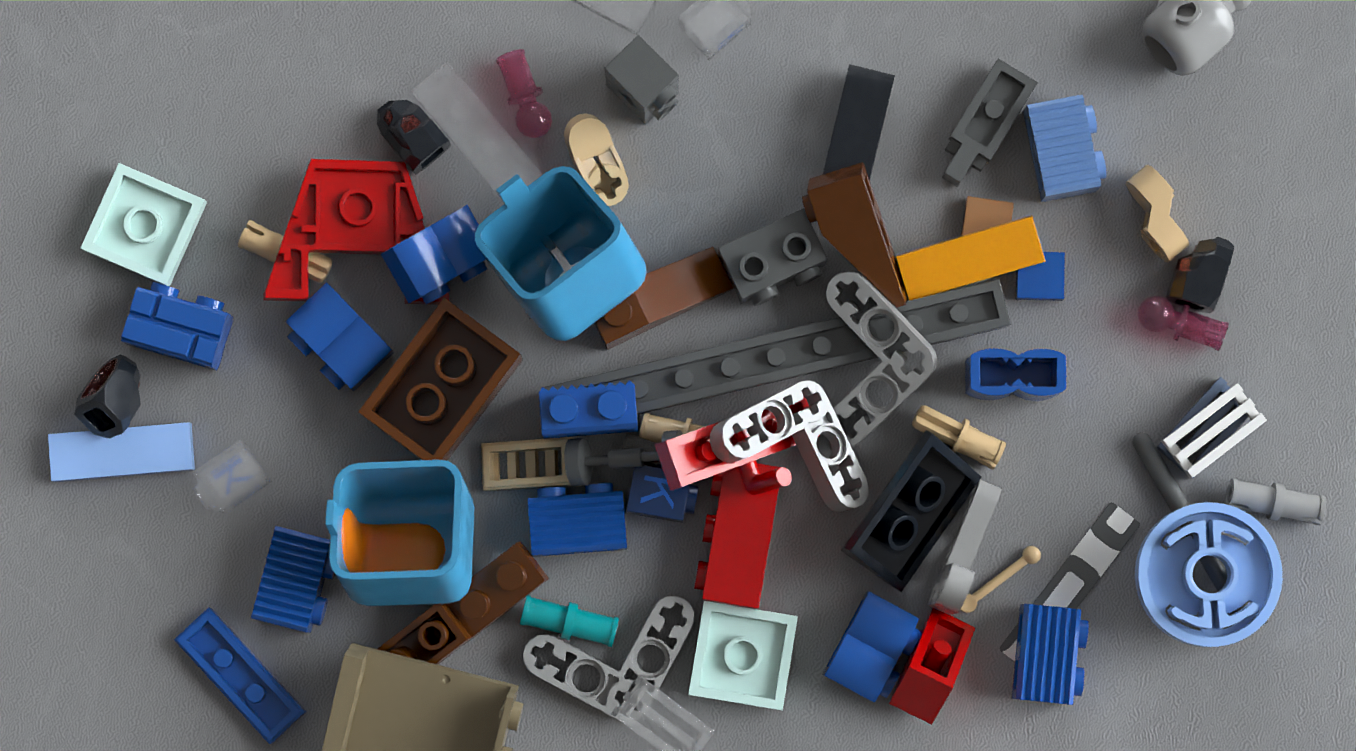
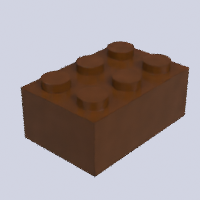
(441, 384)

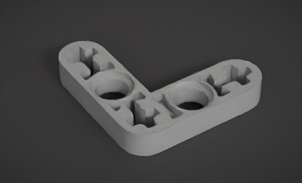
(891, 368)
(804, 428)
(955, 574)
(612, 680)

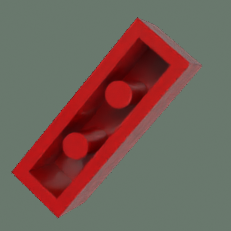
(738, 541)

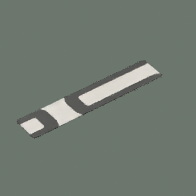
(1084, 565)

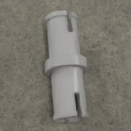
(1276, 501)

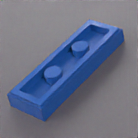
(240, 675)

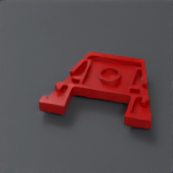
(344, 211)

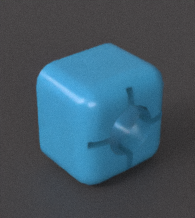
(545, 218)

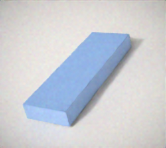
(132, 453)

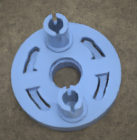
(1166, 576)

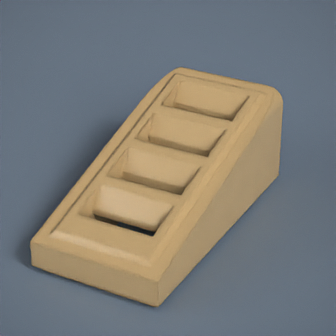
(491, 464)

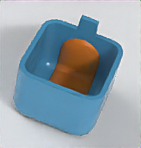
(401, 532)

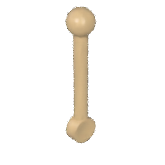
(1030, 555)

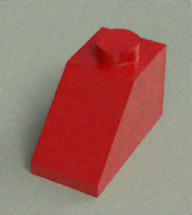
(932, 666)

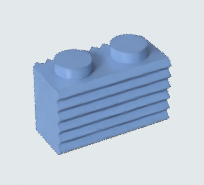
(1063, 147)

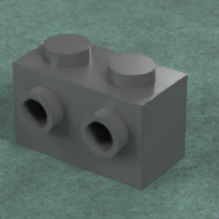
(773, 257)

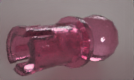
(532, 117)
(1158, 314)

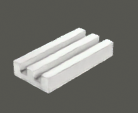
(1245, 406)

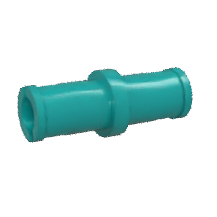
(569, 621)

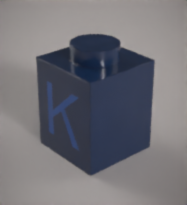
(652, 496)

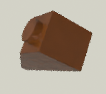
(853, 224)
(665, 296)

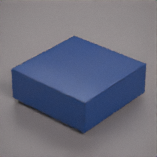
(1042, 280)

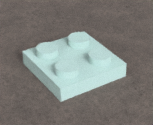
(143, 225)
(743, 655)

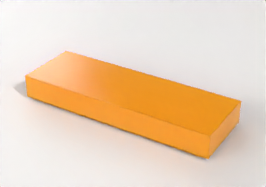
(970, 258)

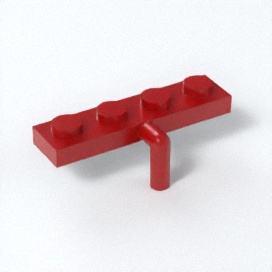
(691, 458)

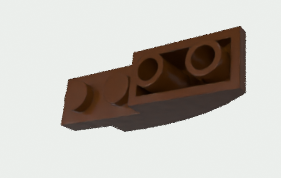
(490, 596)

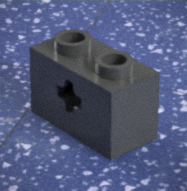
(643, 81)

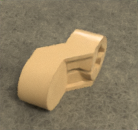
(587, 138)
(1155, 198)

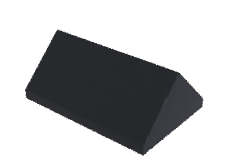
(912, 511)

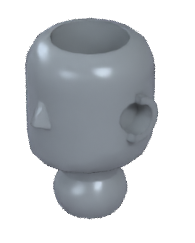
(1189, 32)

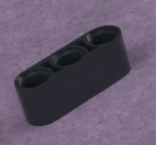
(859, 119)

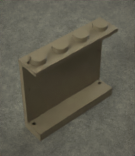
(417, 706)

